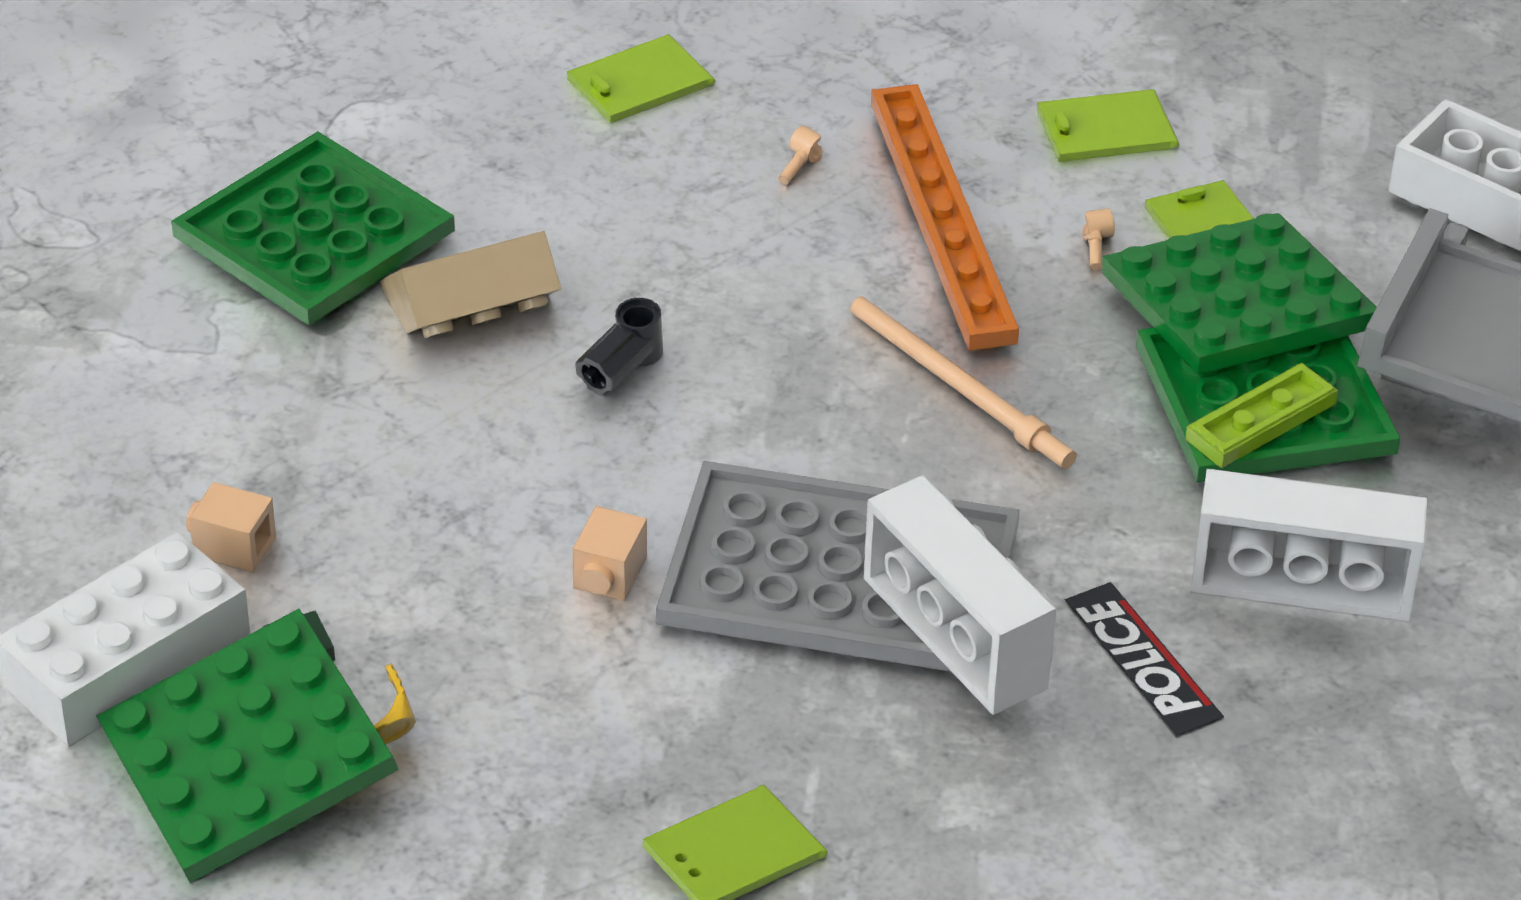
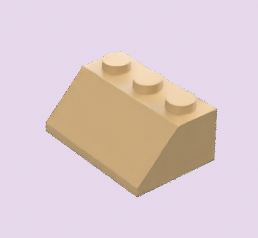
(473, 285)

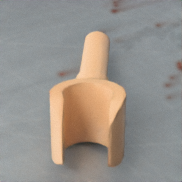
(806, 149)
(1097, 227)

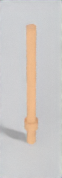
(1027, 430)

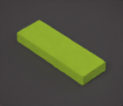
(1261, 415)

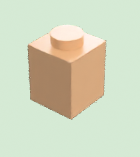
(232, 526)
(609, 553)

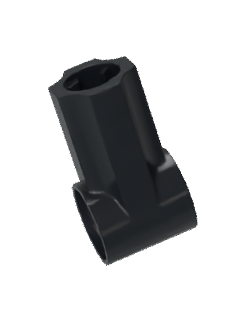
(629, 343)

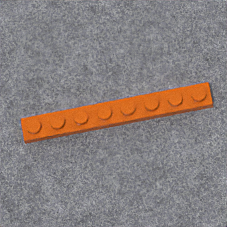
(944, 218)

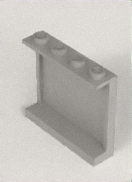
(1450, 322)

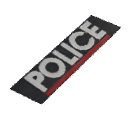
(1144, 658)

